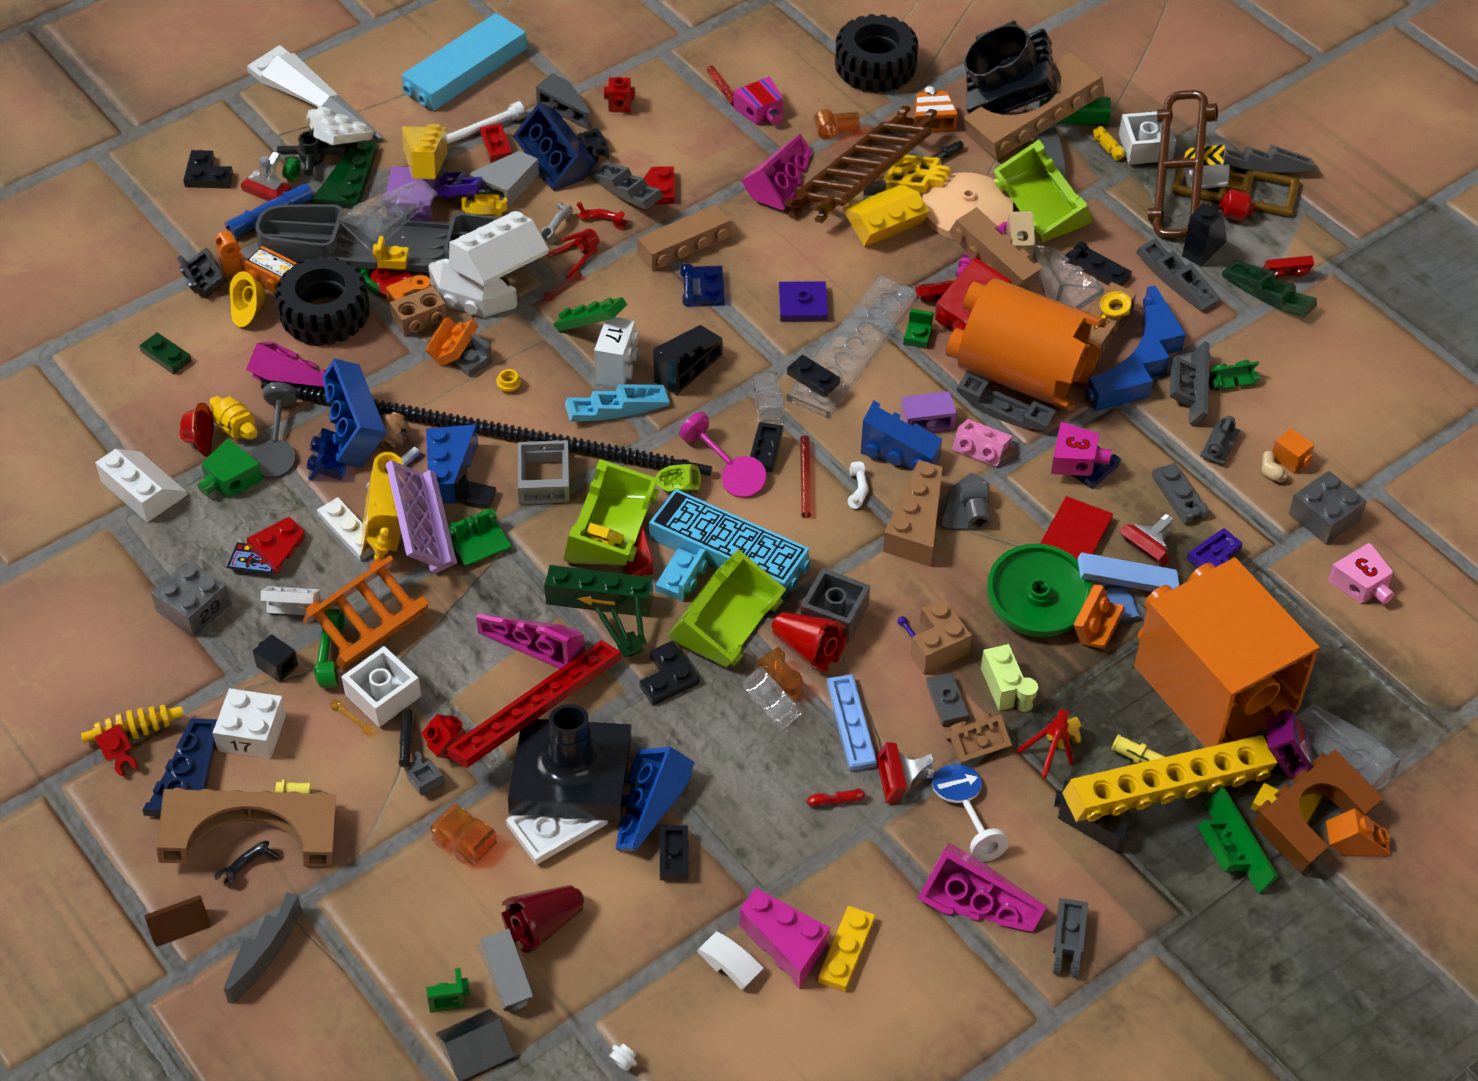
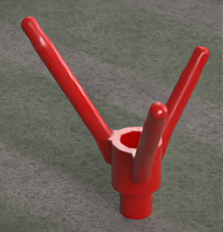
(1058, 730)

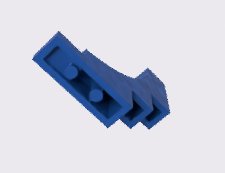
(1132, 377)

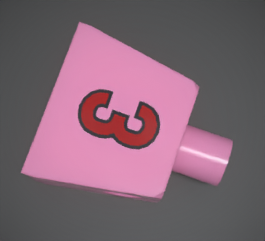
(1363, 575)

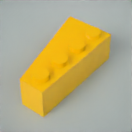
(424, 149)

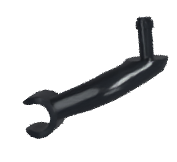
(244, 860)

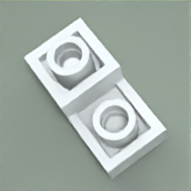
(727, 955)

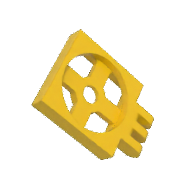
(933, 177)

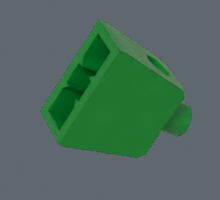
(229, 470)

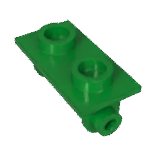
(1243, 371)

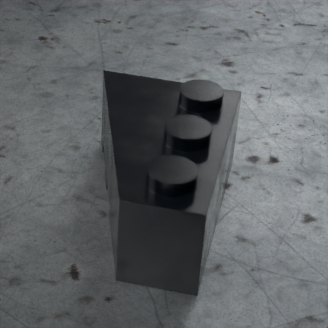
(685, 358)

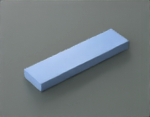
(1125, 572)
(851, 723)

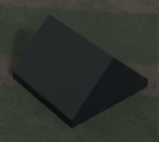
(476, 1045)

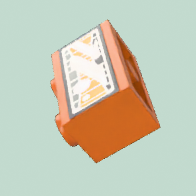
(267, 267)

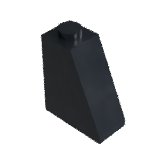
(1204, 235)
(1107, 830)

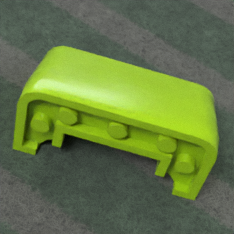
(1039, 187)
(615, 501)
(727, 610)

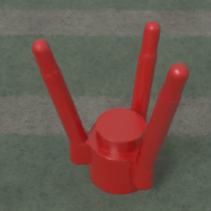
(585, 241)

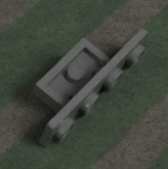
(1191, 382)

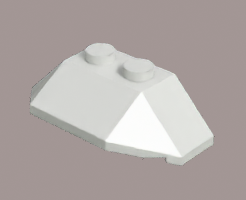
(468, 295)

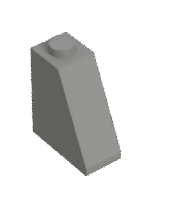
(508, 176)
(505, 970)

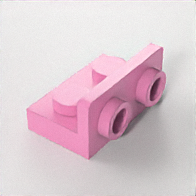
(981, 442)

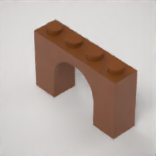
(1282, 819)

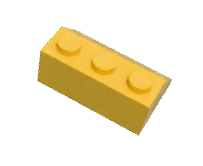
(886, 214)

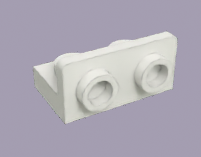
(289, 600)

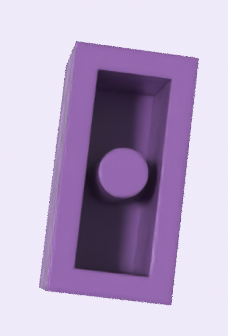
(930, 411)

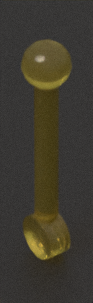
(336, 706)

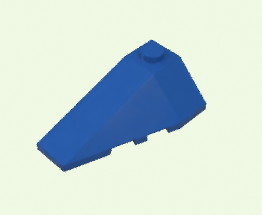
(655, 782)

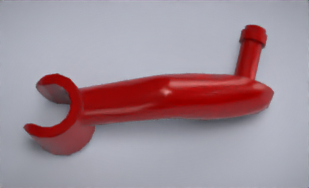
(589, 214)

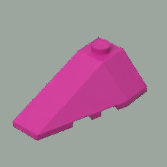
(779, 174)
(540, 640)
(972, 889)

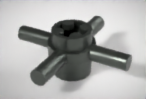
(310, 150)

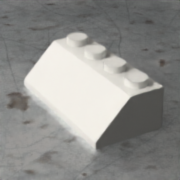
(497, 248)

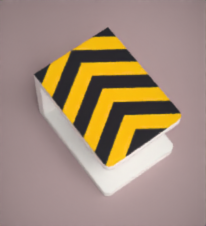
(1214, 170)

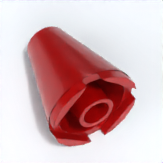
(811, 638)

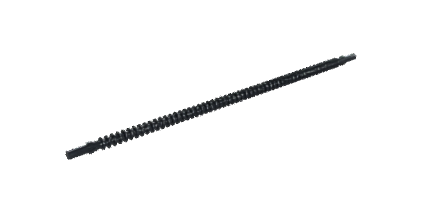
(511, 432)

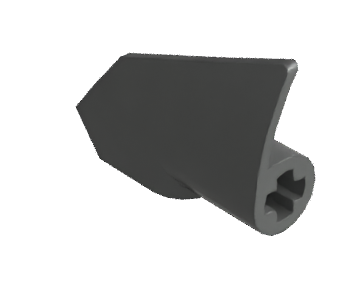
(968, 505)

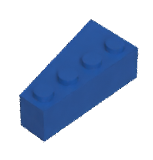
(352, 412)

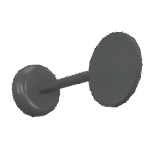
(276, 455)

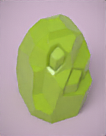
(679, 477)

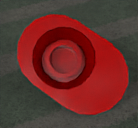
(198, 428)

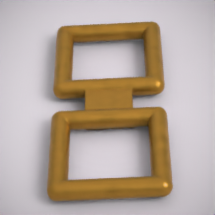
(1244, 183)

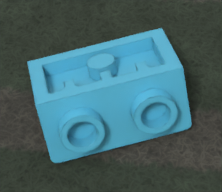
(682, 574)

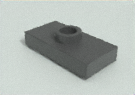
(947, 699)

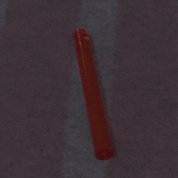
(805, 476)

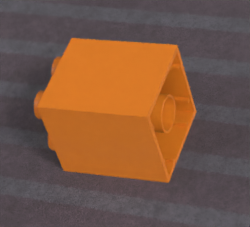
(1223, 653)

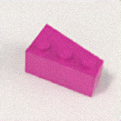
(785, 934)

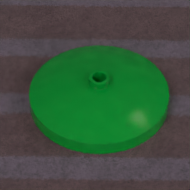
(1037, 590)

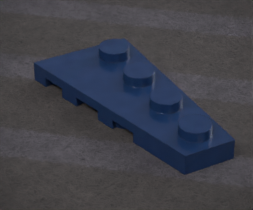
(189, 765)

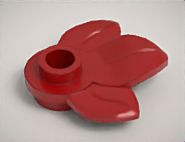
(384, 277)

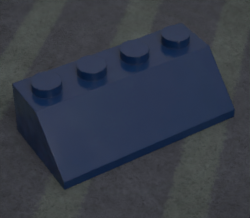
(557, 148)

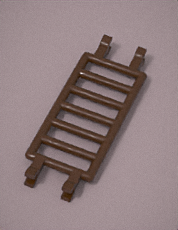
(828, 202)

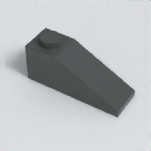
(562, 96)

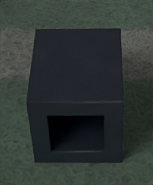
(275, 658)

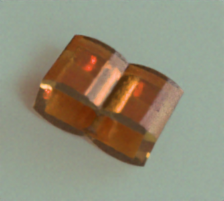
(463, 835)

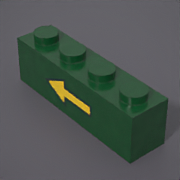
(600, 589)

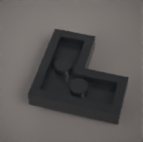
(202, 173)
(673, 676)

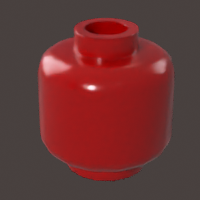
(1236, 205)

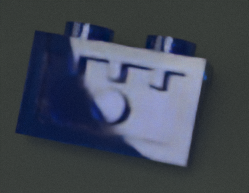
(323, 457)

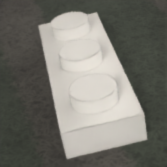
(344, 525)

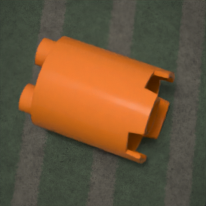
(1025, 341)

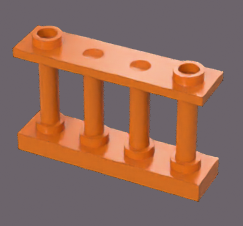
(369, 637)

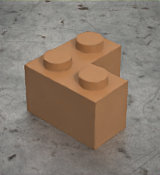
(942, 637)

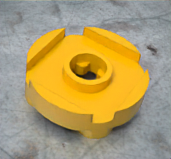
(485, 205)

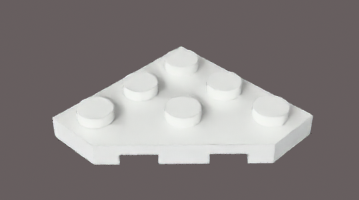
(336, 127)

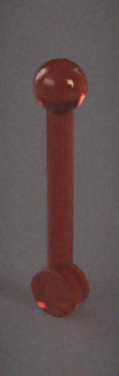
(548, 296)

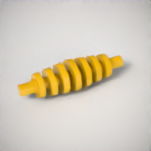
(133, 724)

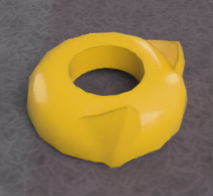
(1116, 297)

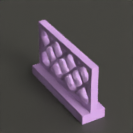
(431, 523)

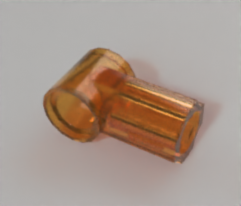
(830, 124)

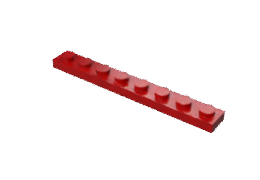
(533, 704)

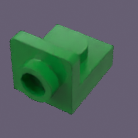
(919, 328)
(448, 996)

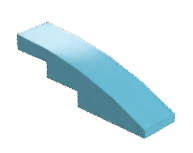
(624, 402)

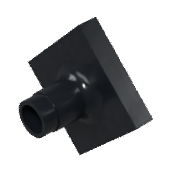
(570, 767)

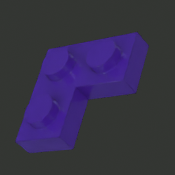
(458, 183)
(1215, 549)

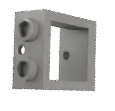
(544, 490)

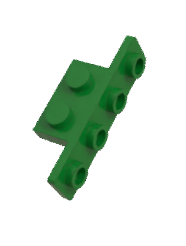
(1234, 842)

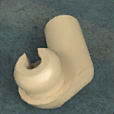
(1271, 469)

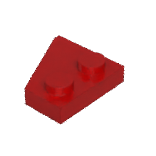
(276, 542)

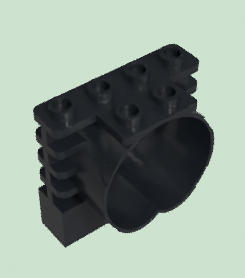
(1009, 69)

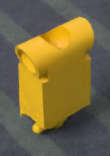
(380, 522)

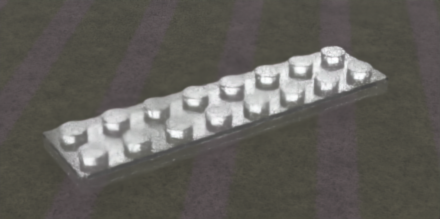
(857, 342)

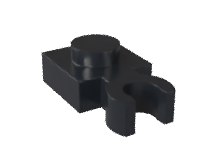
(594, 143)

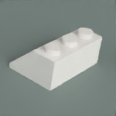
(139, 482)

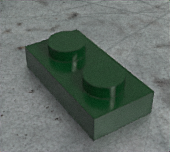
(165, 353)

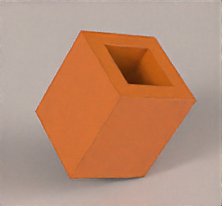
(1293, 450)

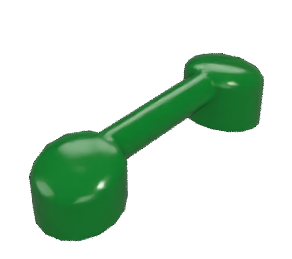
(325, 670)

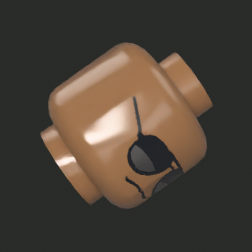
(396, 429)

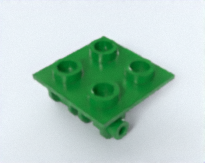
(478, 537)

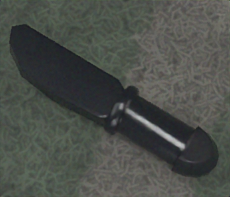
(946, 151)

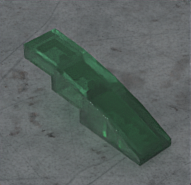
(1263, 286)

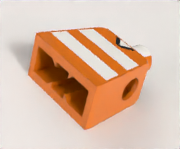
(939, 101)

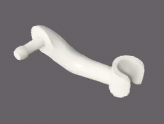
(857, 498)

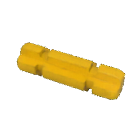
(1109, 143)

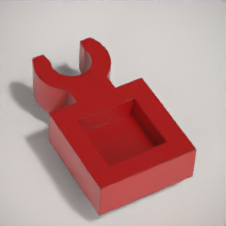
(115, 745)

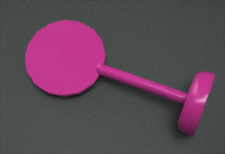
(740, 476)

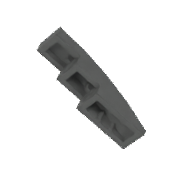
(1274, 160)
(626, 186)
(1179, 277)
(258, 954)

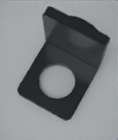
(472, 492)

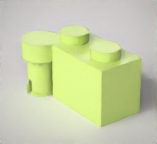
(1006, 679)

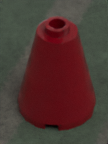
(540, 914)

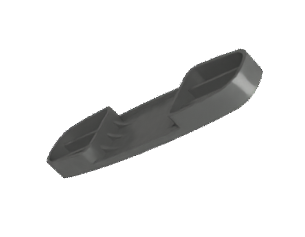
(315, 232)

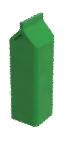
(1093, 113)

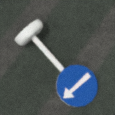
(960, 785)

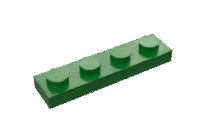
(589, 314)

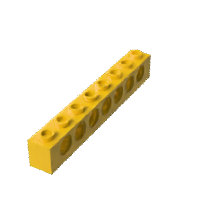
(1169, 778)

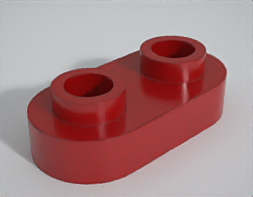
(929, 290)

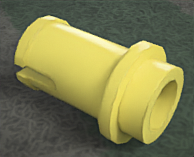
(285, 787)

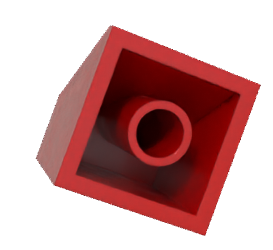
(950, 306)

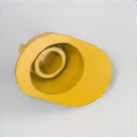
(246, 298)

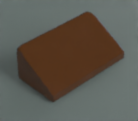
(177, 921)

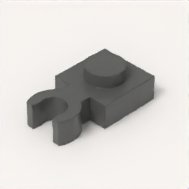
(423, 775)

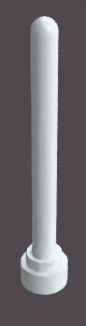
(515, 111)

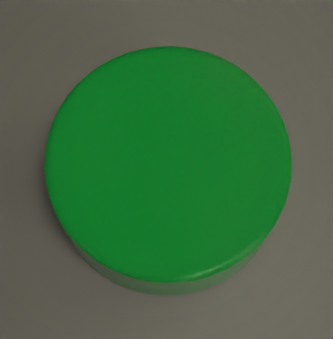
(291, 169)

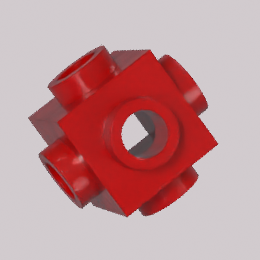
(619, 94)
(441, 733)

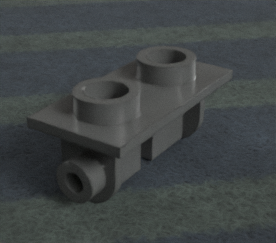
(1221, 440)

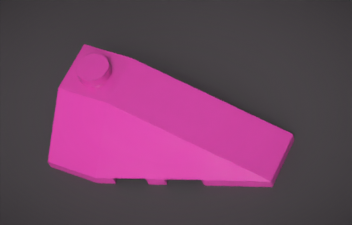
(281, 364)

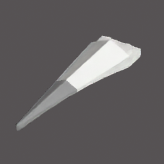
(293, 76)

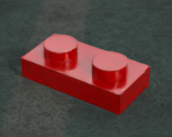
(495, 142)
(1290, 266)

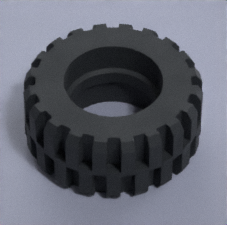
(857, 50)
(322, 321)

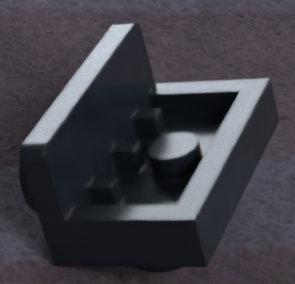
(203, 273)

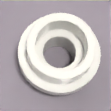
(623, 1057)

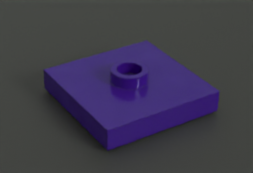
(803, 301)

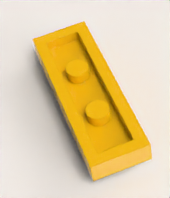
(846, 949)

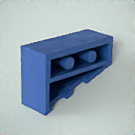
(897, 441)
(446, 453)

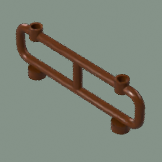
(1206, 114)

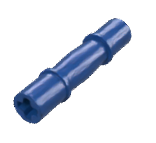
(247, 220)

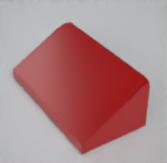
(642, 561)

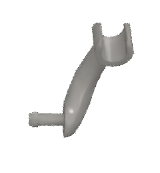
(548, 231)

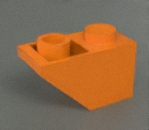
(1357, 835)

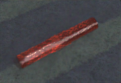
(721, 84)

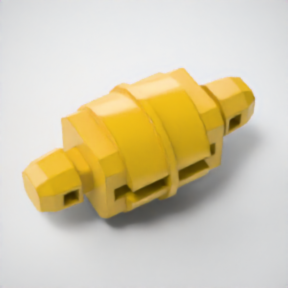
(233, 417)

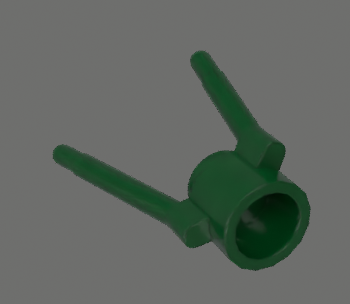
(627, 643)

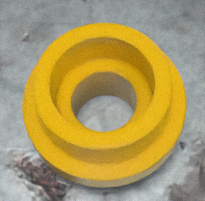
(508, 380)

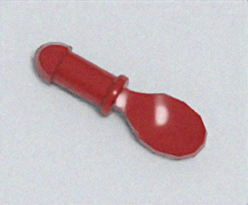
(839, 797)

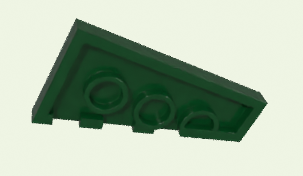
(349, 177)

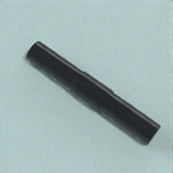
(405, 738)

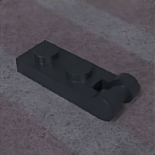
(1098, 265)

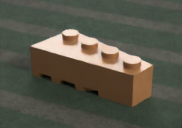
(982, 240)
(913, 523)

